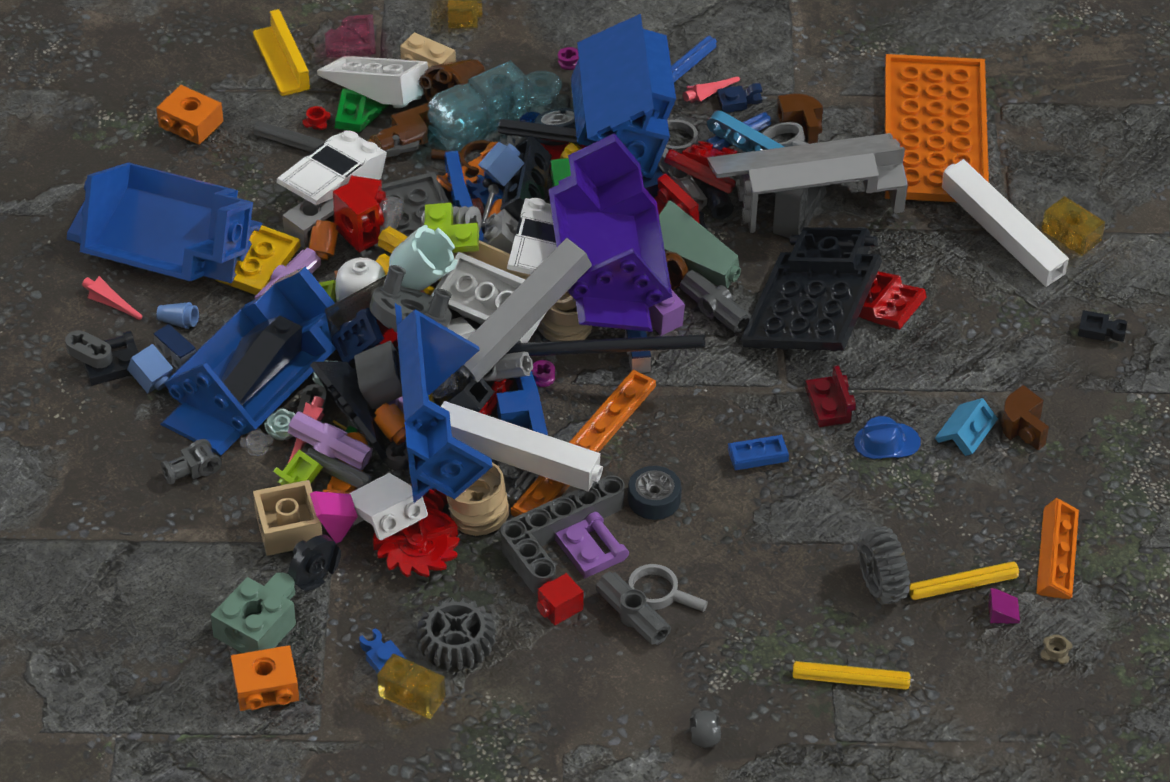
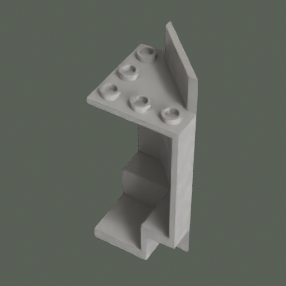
(867, 158)

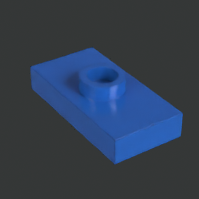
(758, 452)

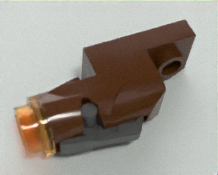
(407, 132)

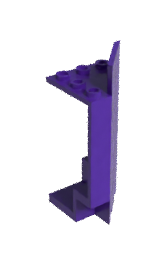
(619, 228)

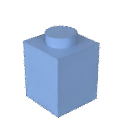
(502, 163)
(150, 369)

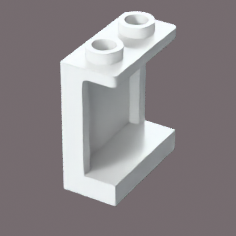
(388, 505)

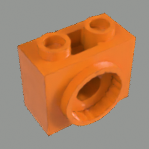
(189, 114)
(265, 678)

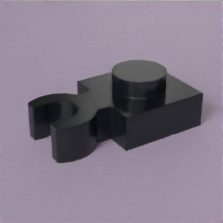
(1097, 326)

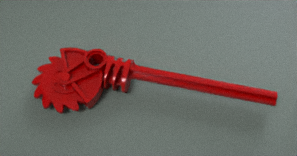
(432, 539)

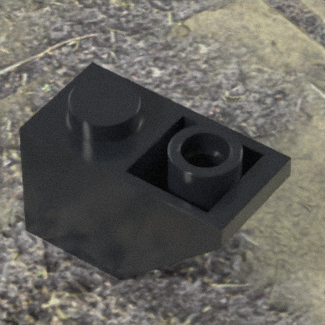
(470, 394)

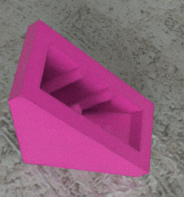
(335, 512)

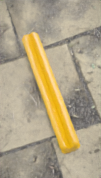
(963, 580)
(851, 675)

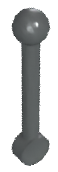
(493, 189)

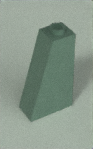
(698, 247)

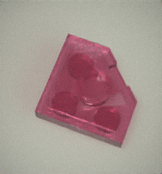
(352, 37)

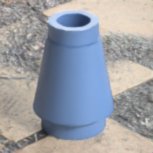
(179, 314)

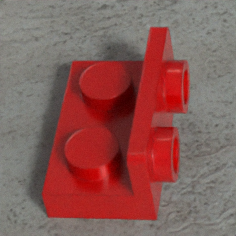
(671, 191)

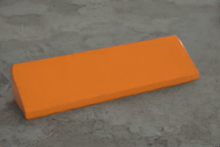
(1057, 550)

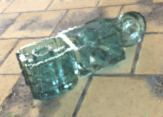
(475, 109)

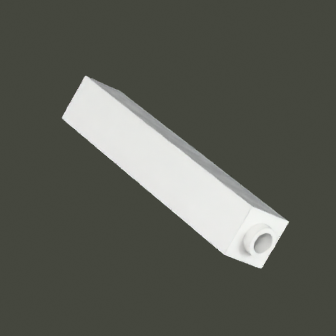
(1004, 222)
(525, 448)

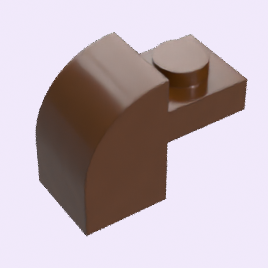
(801, 110)
(1023, 416)

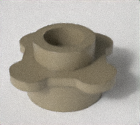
(1058, 643)

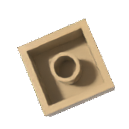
(286, 516)

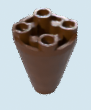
(447, 75)

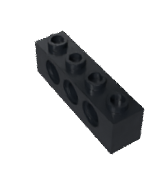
(530, 179)

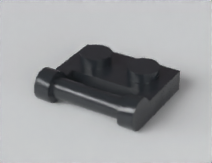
(120, 361)

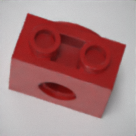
(357, 216)

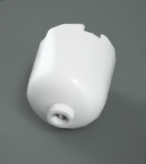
(356, 275)

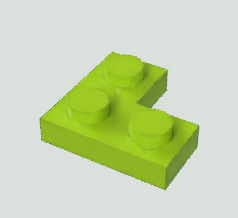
(463, 236)

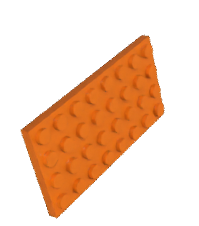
(938, 117)

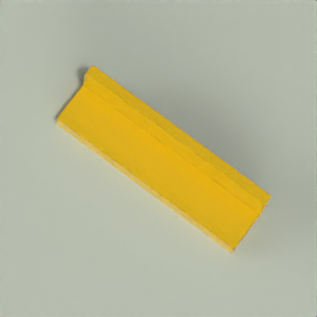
(282, 56)

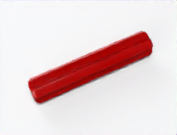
(699, 171)

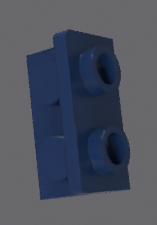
(357, 336)

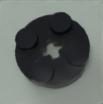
(313, 561)

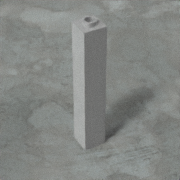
(525, 307)

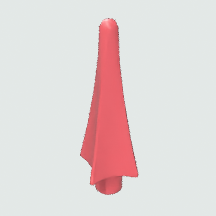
(702, 91)
(103, 293)
(313, 410)

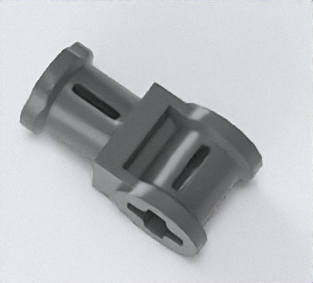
(192, 462)

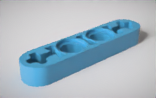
(729, 127)

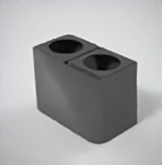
(379, 374)

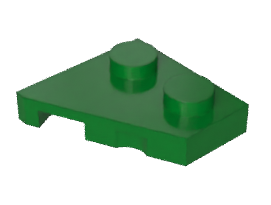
(356, 111)

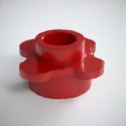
(316, 118)

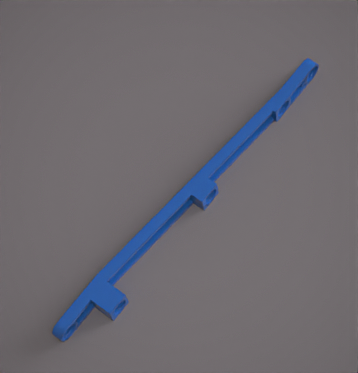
(519, 406)

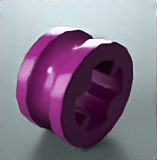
(568, 52)
(543, 367)

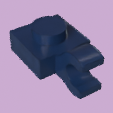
(736, 98)

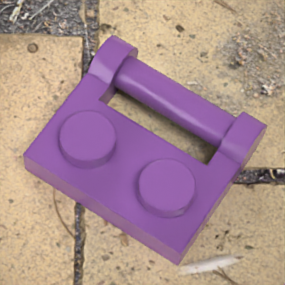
(584, 550)

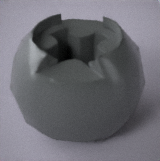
(705, 728)

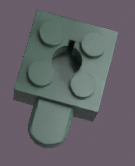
(267, 611)

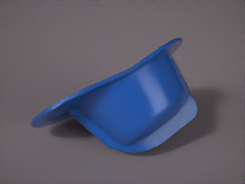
(886, 439)

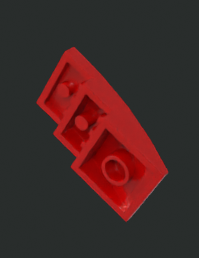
(891, 301)

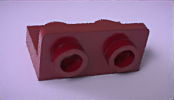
(831, 399)

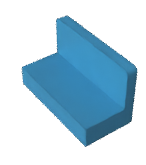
(968, 425)

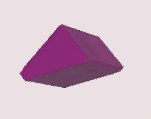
(1003, 607)

